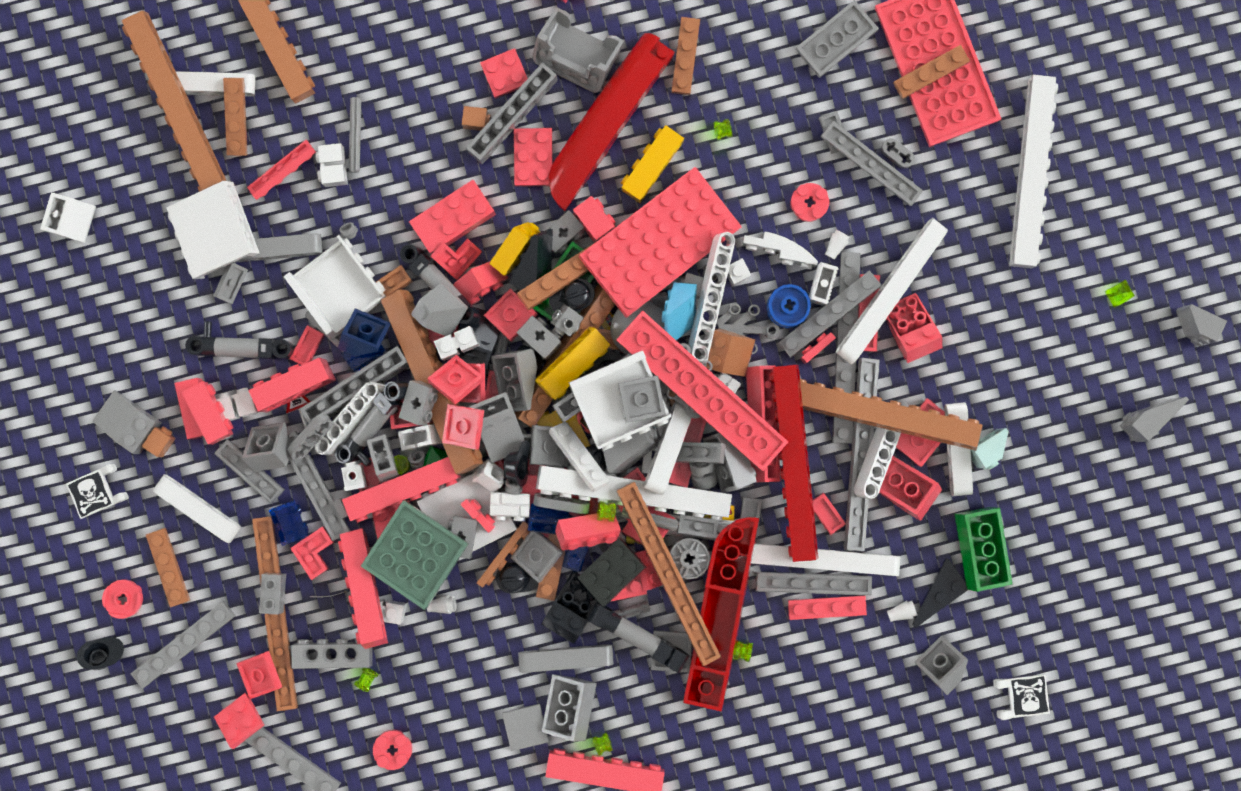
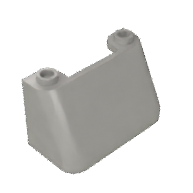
(574, 52)

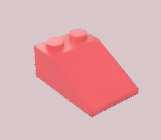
(909, 488)

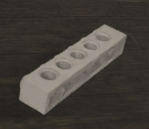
(512, 113)
(340, 395)

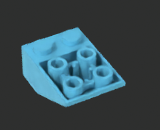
(680, 309)

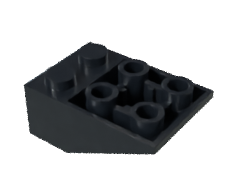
(535, 260)
(487, 337)
(570, 609)

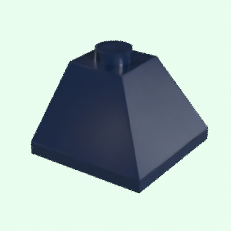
(363, 333)

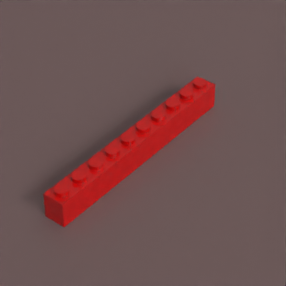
(795, 463)

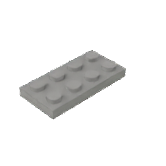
(836, 38)

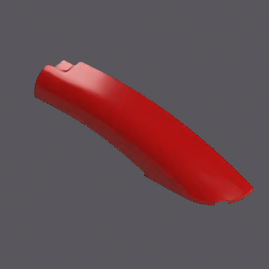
(607, 118)
(722, 611)

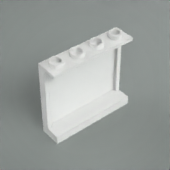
(212, 229)
(336, 286)
(602, 404)
(446, 504)

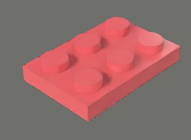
(532, 156)
(918, 448)

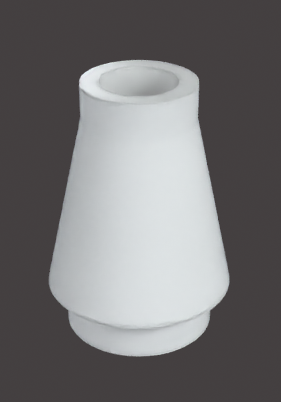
(836, 244)
(444, 604)
(902, 612)

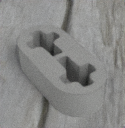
(900, 149)

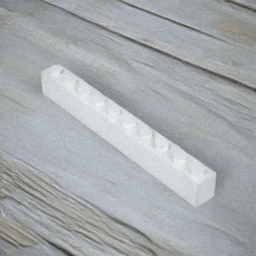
(1032, 171)
(674, 497)

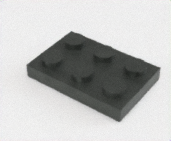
(612, 572)

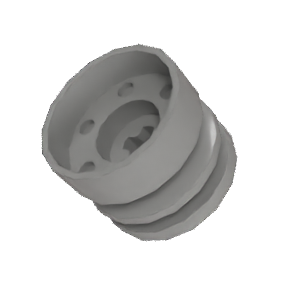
(694, 548)

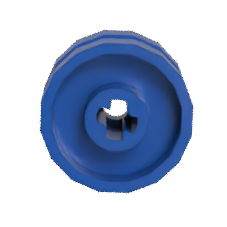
(796, 298)

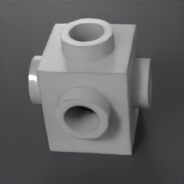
(566, 320)

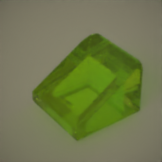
(1119, 293)

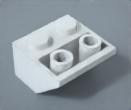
(68, 217)

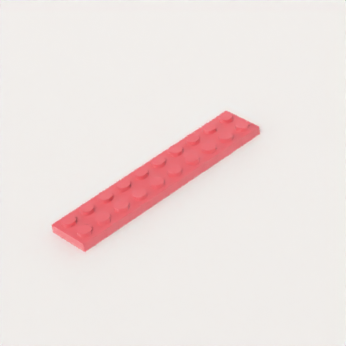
(703, 391)

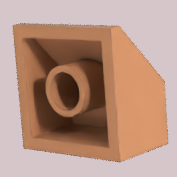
(730, 352)

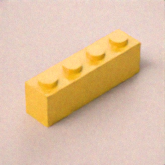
(652, 163)
(573, 362)

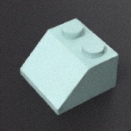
(990, 449)

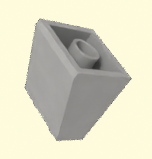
(626, 454)

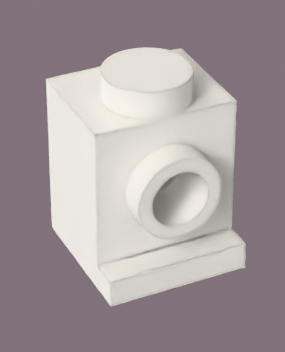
(489, 476)
(359, 481)

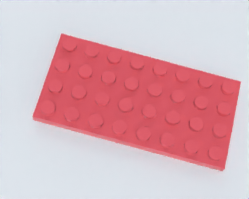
(922, 32)
(659, 242)

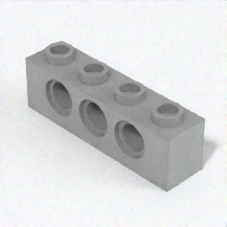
(301, 656)

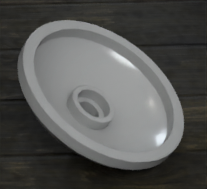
(620, 322)

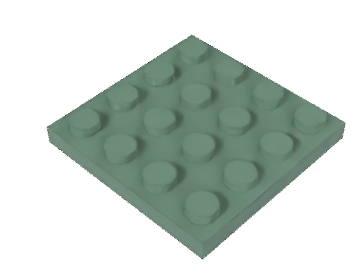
(414, 554)

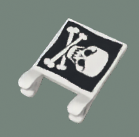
(93, 493)
(1026, 696)

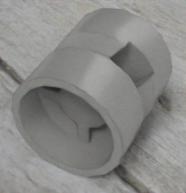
(703, 475)

